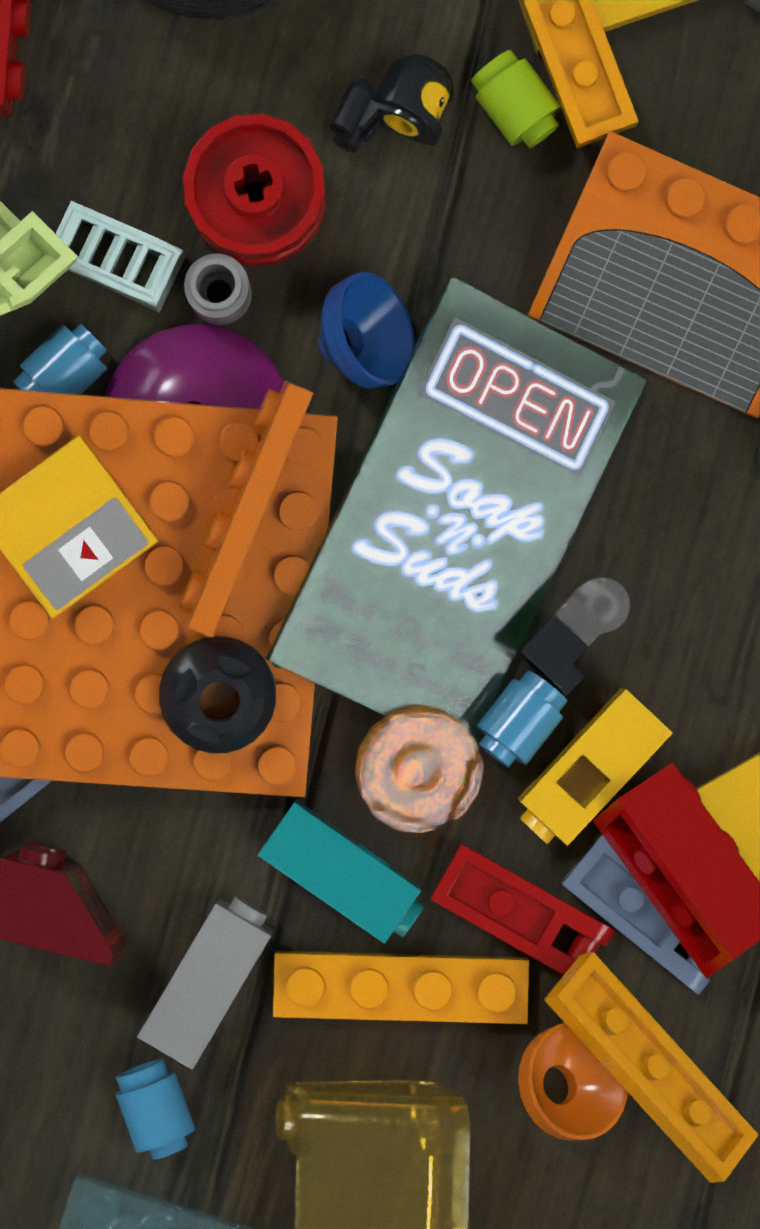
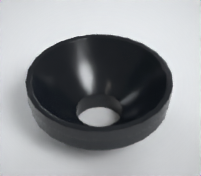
(209, 662)

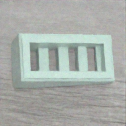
(164, 271)

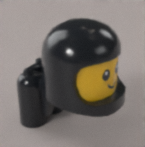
(405, 103)

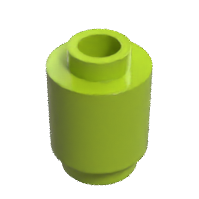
(516, 99)

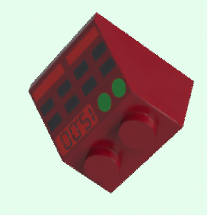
(55, 906)

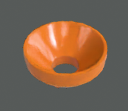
(593, 1095)

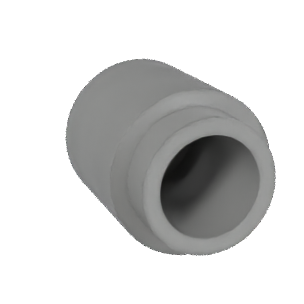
(208, 272)

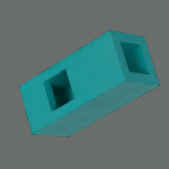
(343, 873)

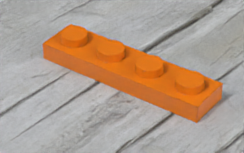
(234, 532)

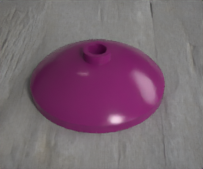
(197, 368)

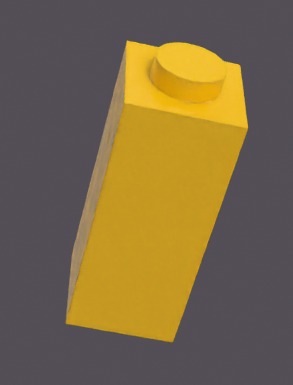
(592, 768)

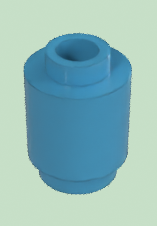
(63, 362)
(521, 719)
(154, 1109)

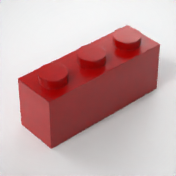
(686, 867)

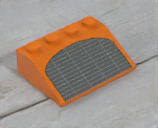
(662, 273)

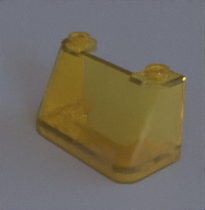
(377, 1154)

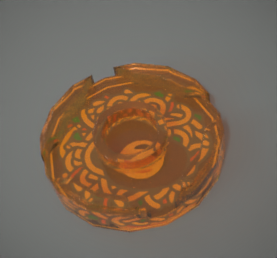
(418, 769)

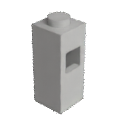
(207, 981)

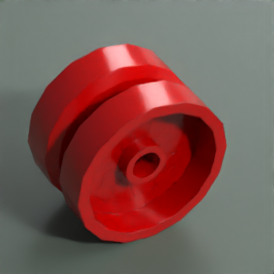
(250, 153)

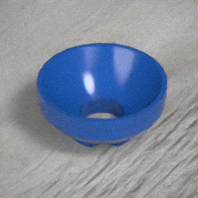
(376, 327)

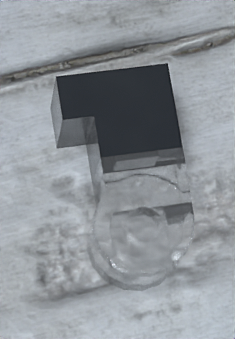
(589, 611)

